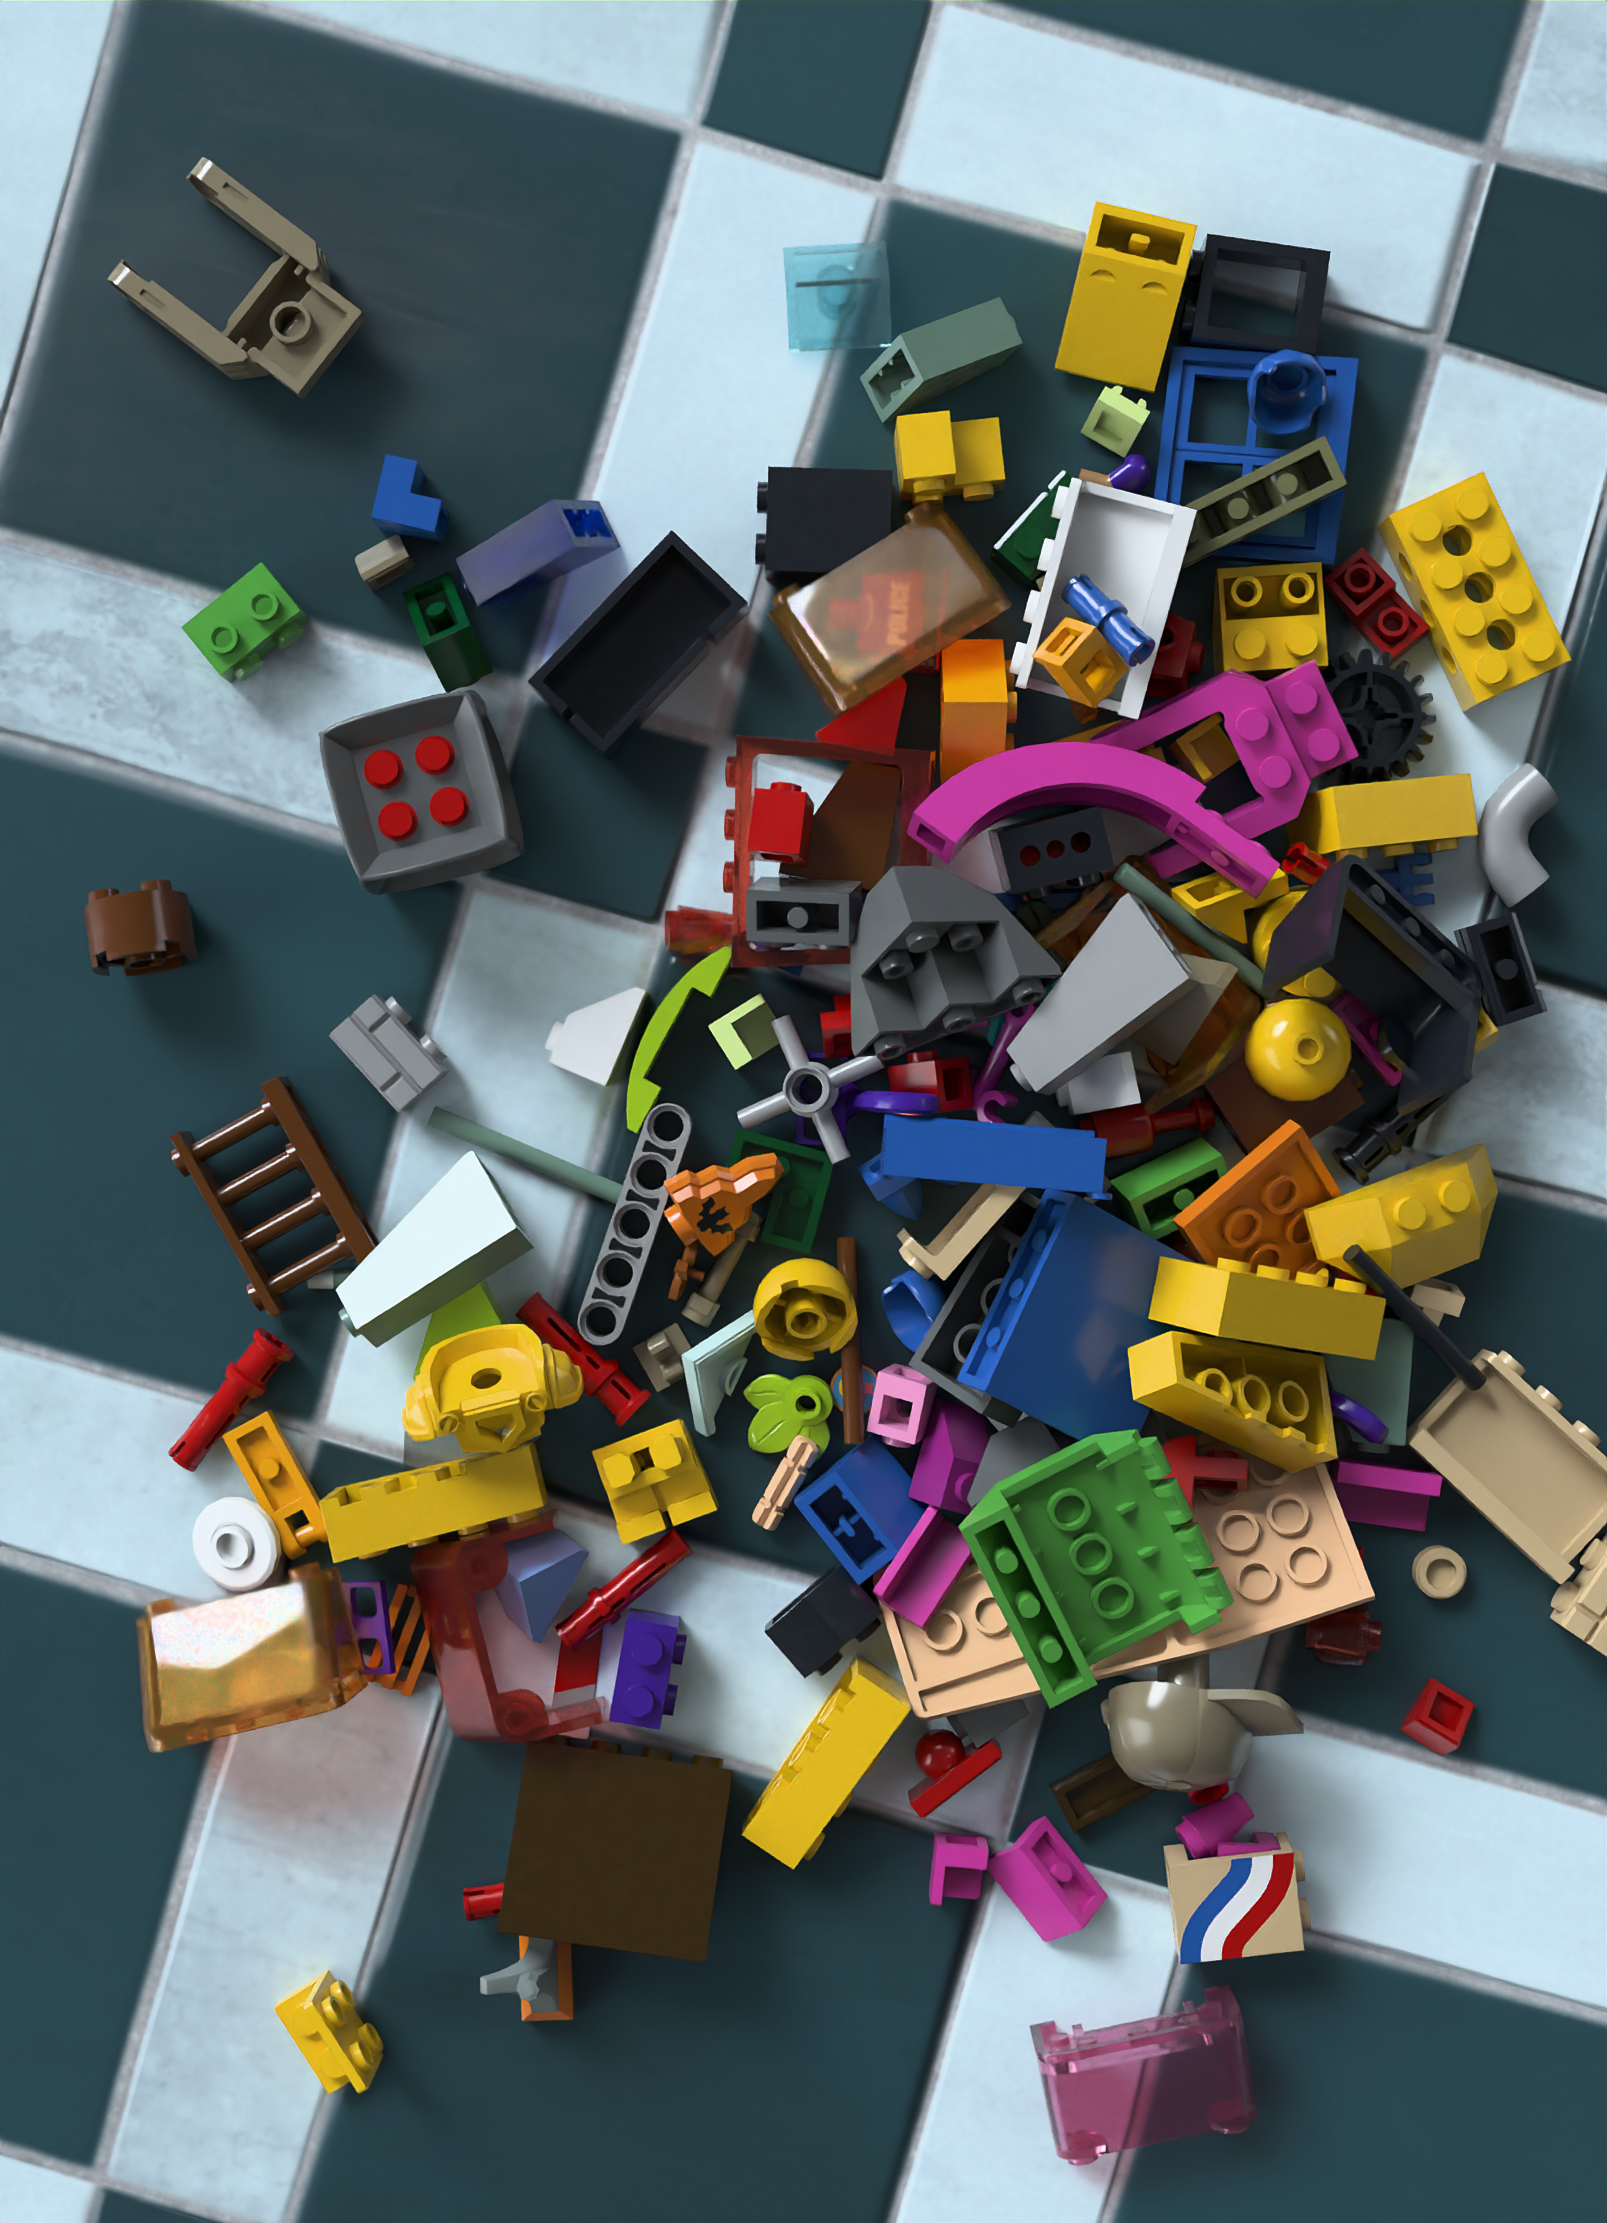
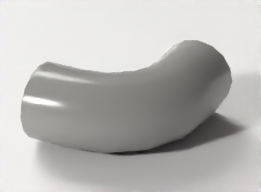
(1505, 832)

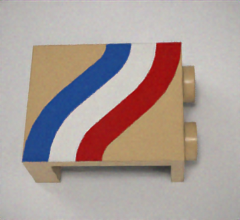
(1236, 1903)

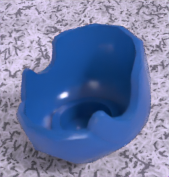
(1286, 392)
(913, 1306)

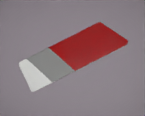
(577, 1677)

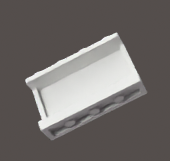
(1128, 551)

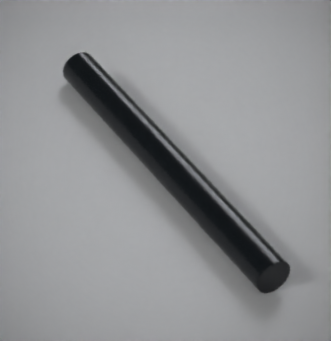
(1414, 1317)

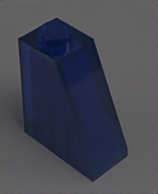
(536, 550)

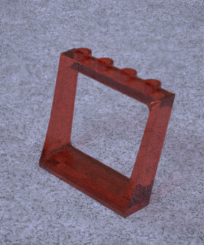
(741, 774)

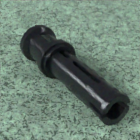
(1382, 1138)

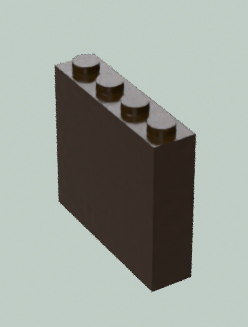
(616, 1848)

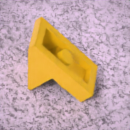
(1223, 903)

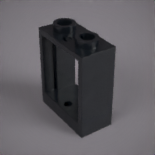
(1309, 301)

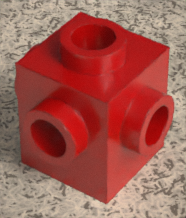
(1176, 658)

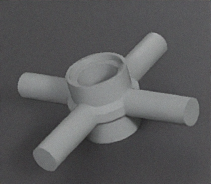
(791, 1099)

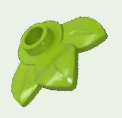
(783, 1417)

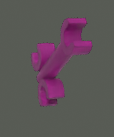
(985, 1081)

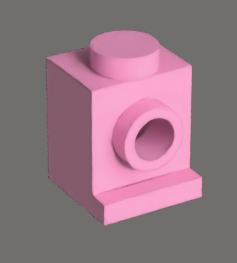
(886, 1413)

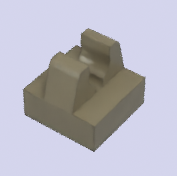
(662, 1355)

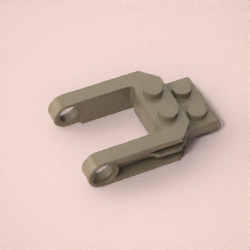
(288, 320)

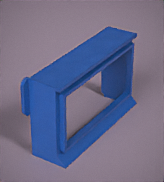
(993, 1154)

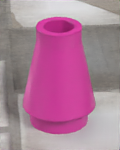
(1213, 1824)

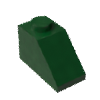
(447, 633)

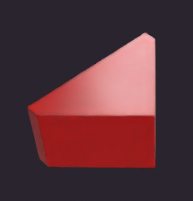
(871, 721)

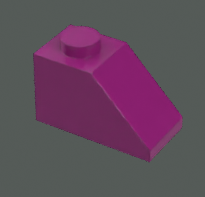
(949, 1456)

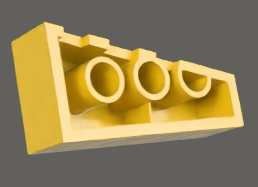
(1241, 1394)
(827, 1763)

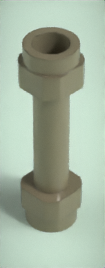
(703, 1304)

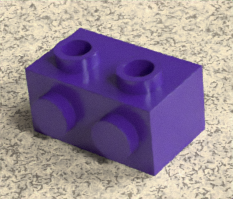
(644, 1669)

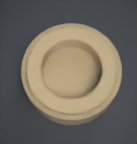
(1439, 1572)

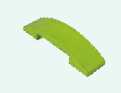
(641, 1092)

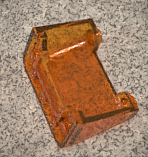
(887, 609)
(247, 1660)

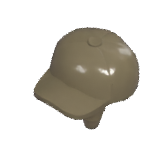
(1184, 1733)

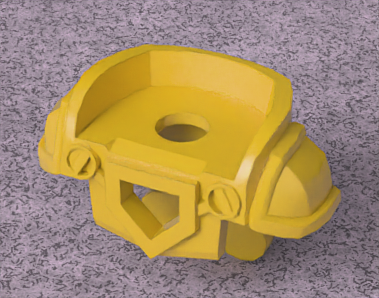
(487, 1384)

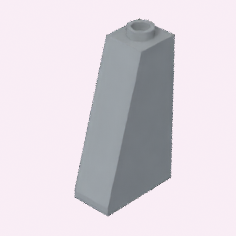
(1103, 997)

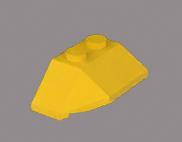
(1413, 1220)

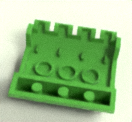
(1093, 1557)

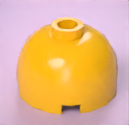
(1297, 1050)
(804, 1309)

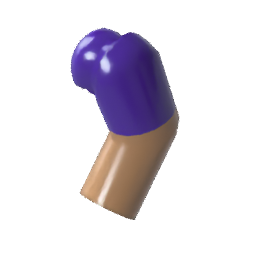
(1128, 477)

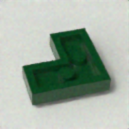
(798, 1192)

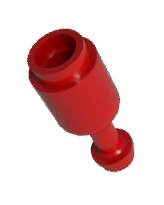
(1133, 1130)

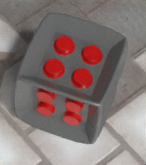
(421, 792)

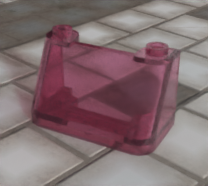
(1146, 2079)

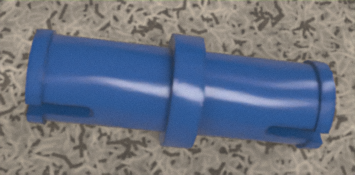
(1109, 618)

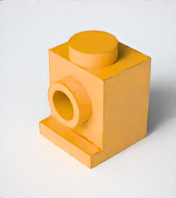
(1081, 661)

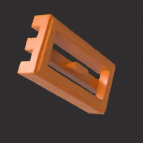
(391, 1681)

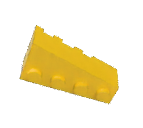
(1268, 1306)
(432, 1501)

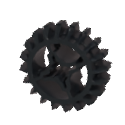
(1367, 697)

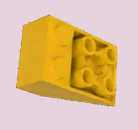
(1125, 296)

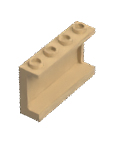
(960, 1233)
(1517, 1462)

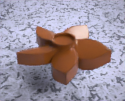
(684, 1270)

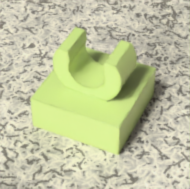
(1115, 420)

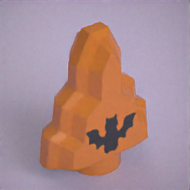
(719, 1199)

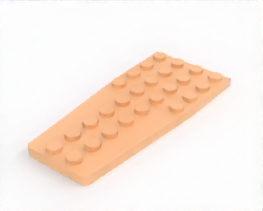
(1277, 1548)

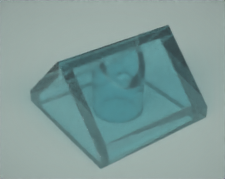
(837, 296)

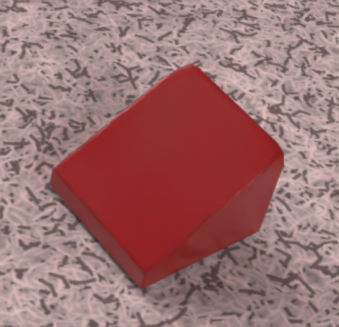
(1438, 1718)

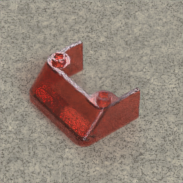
(445, 1581)

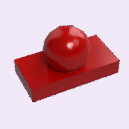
(947, 1767)

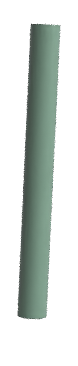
(1190, 926)
(525, 1154)

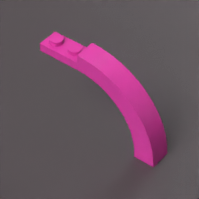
(1088, 776)

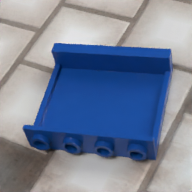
(1068, 1316)

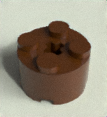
(139, 929)

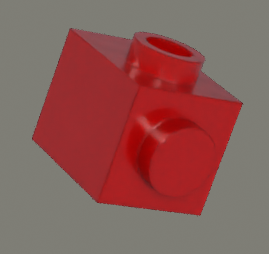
(781, 824)
(927, 1074)

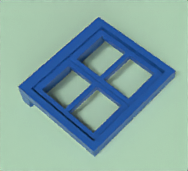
(1334, 422)

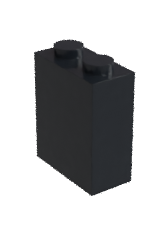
(820, 519)

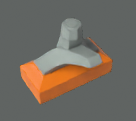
(540, 1979)

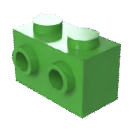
(246, 624)
(1167, 1185)

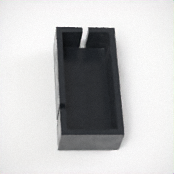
(639, 645)

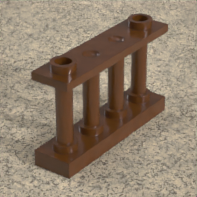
(303, 1152)

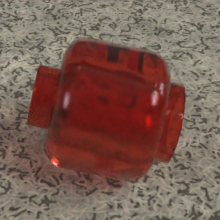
(1345, 1637)

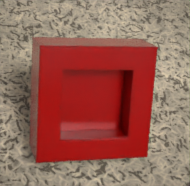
(837, 1029)

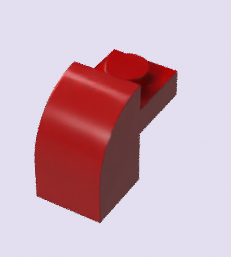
(1216, 1472)

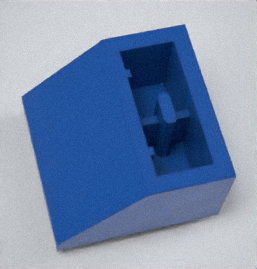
(862, 1507)

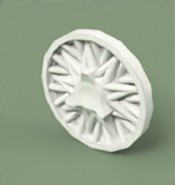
(236, 1543)

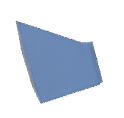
(539, 1579)

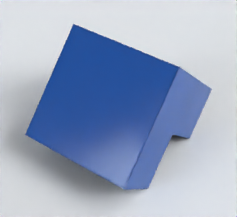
(400, 502)

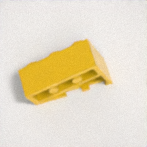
(1386, 817)

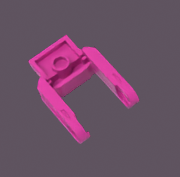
(1279, 728)

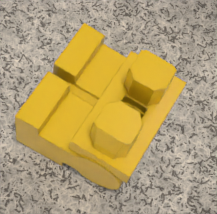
(652, 1476)

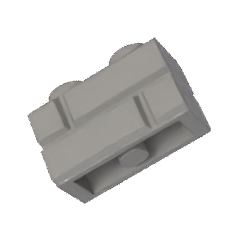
(390, 1052)

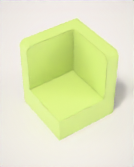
(746, 1031)

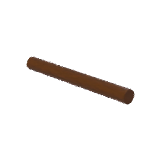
(851, 1352)

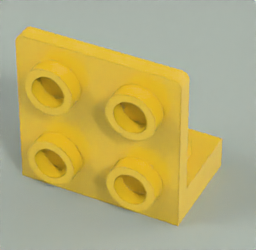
(331, 2033)

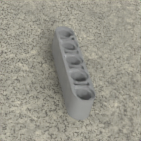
(620, 1244)

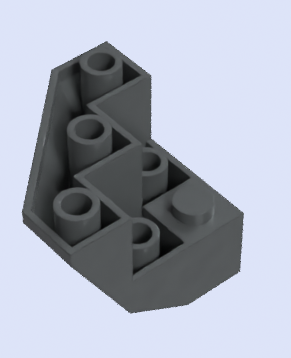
(937, 961)

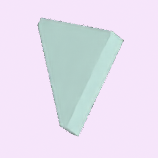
(715, 1368)

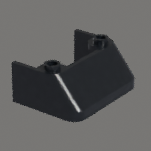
(1391, 964)

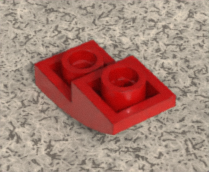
(1374, 606)

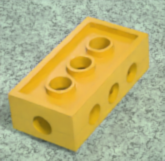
(1492, 564)

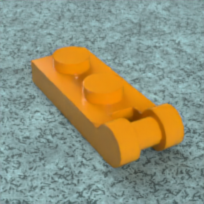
(277, 1481)

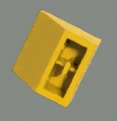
(1269, 619)

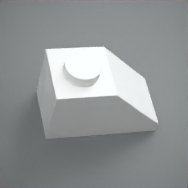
(596, 1036)
(1101, 1086)

